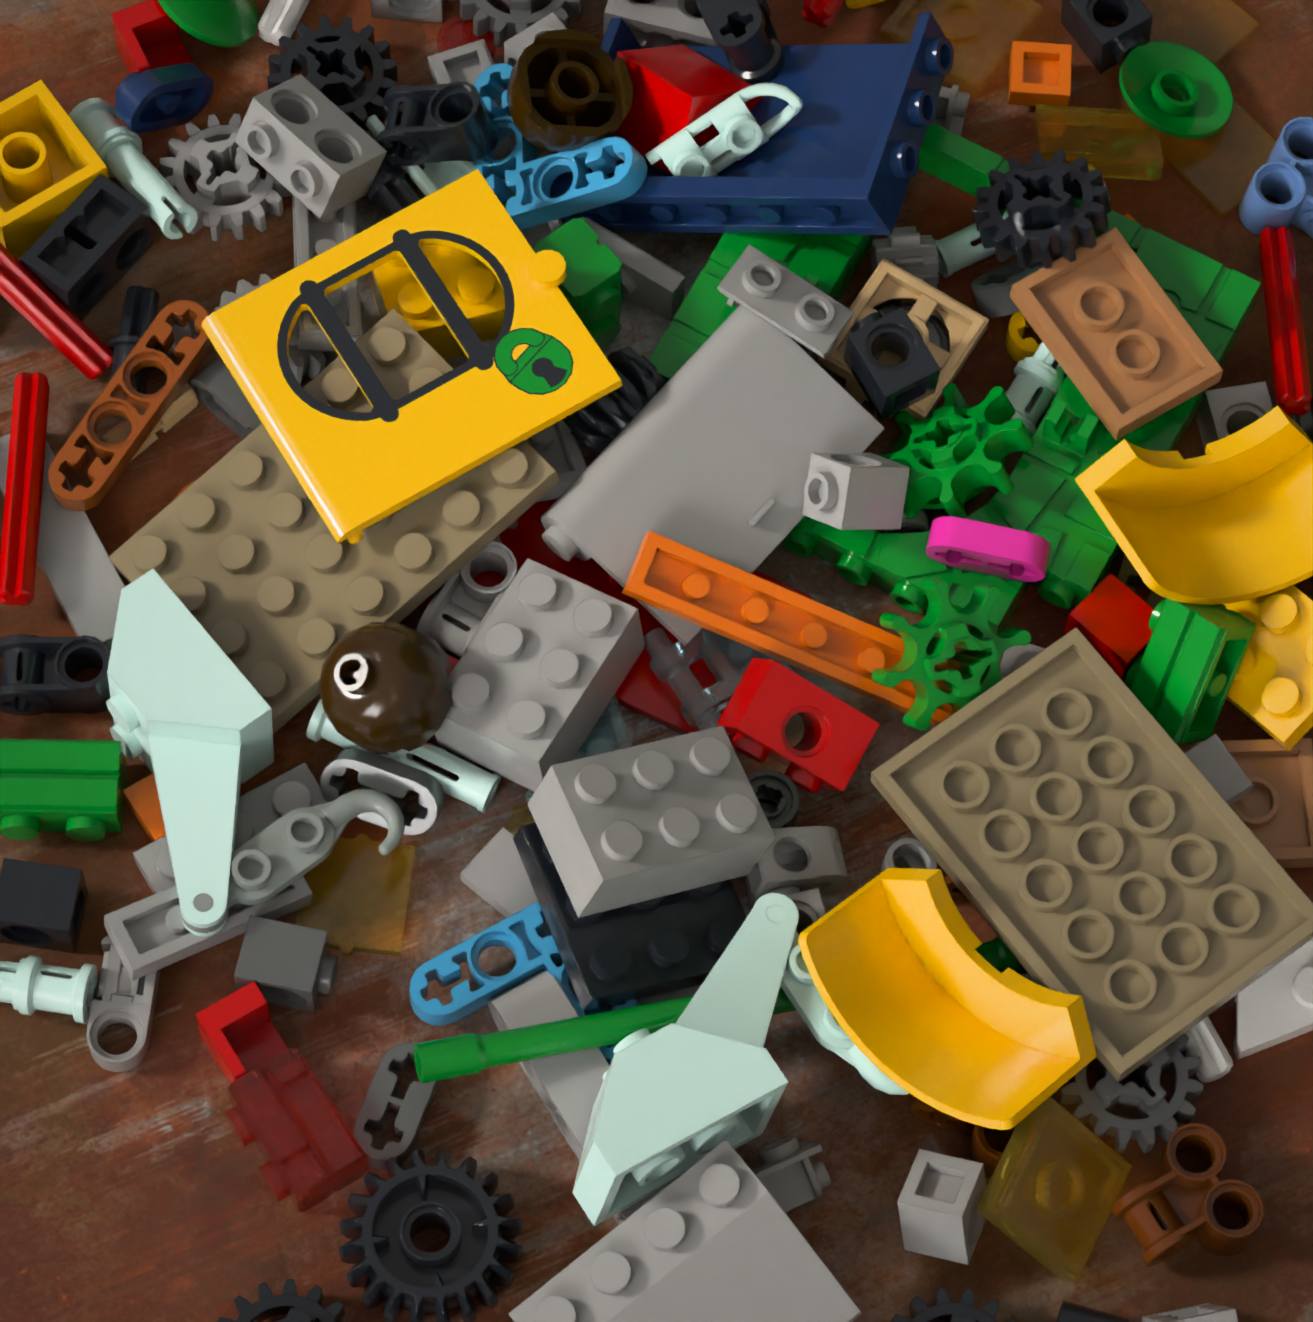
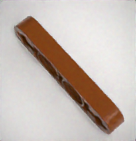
(124, 401)

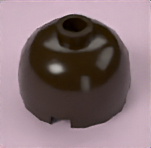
(568, 91)
(386, 687)

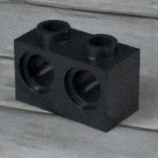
(91, 245)

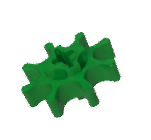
(959, 450)
(935, 640)

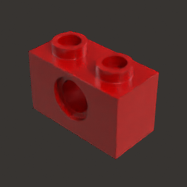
(833, 730)

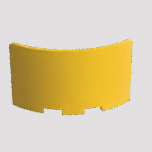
(1212, 522)
(933, 1011)

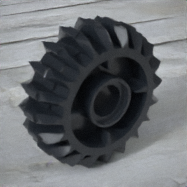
(422, 1200)

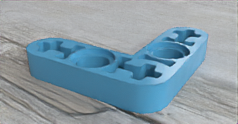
(533, 177)
(532, 955)

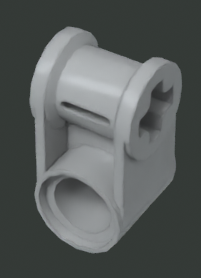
(462, 604)

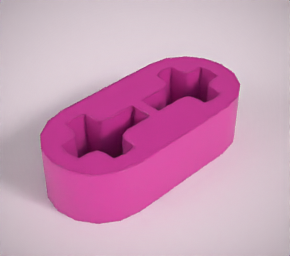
(988, 549)

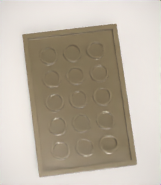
(268, 572)
(1097, 851)

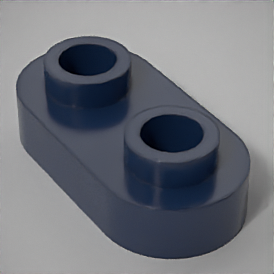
(162, 97)

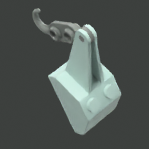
(202, 736)

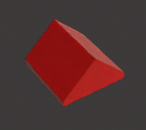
(670, 93)

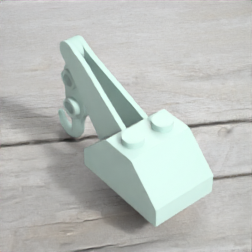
(707, 1074)

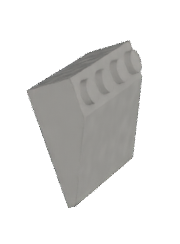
(697, 1253)

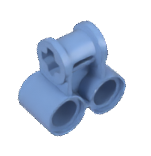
(1286, 179)

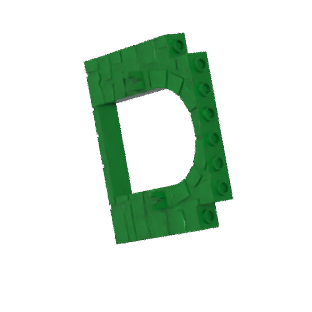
(1065, 443)

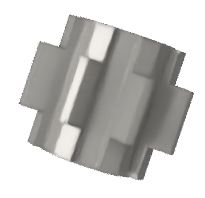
(910, 252)

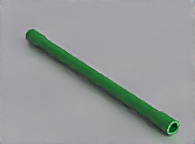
(473, 1052)

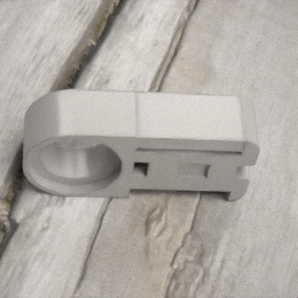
(124, 1003)

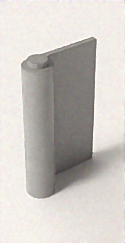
(712, 458)

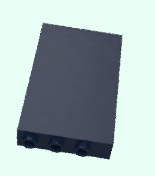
(827, 170)

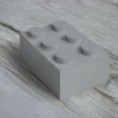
(539, 674)
(650, 820)

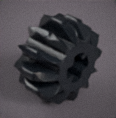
(608, 416)

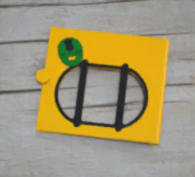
(384, 459)

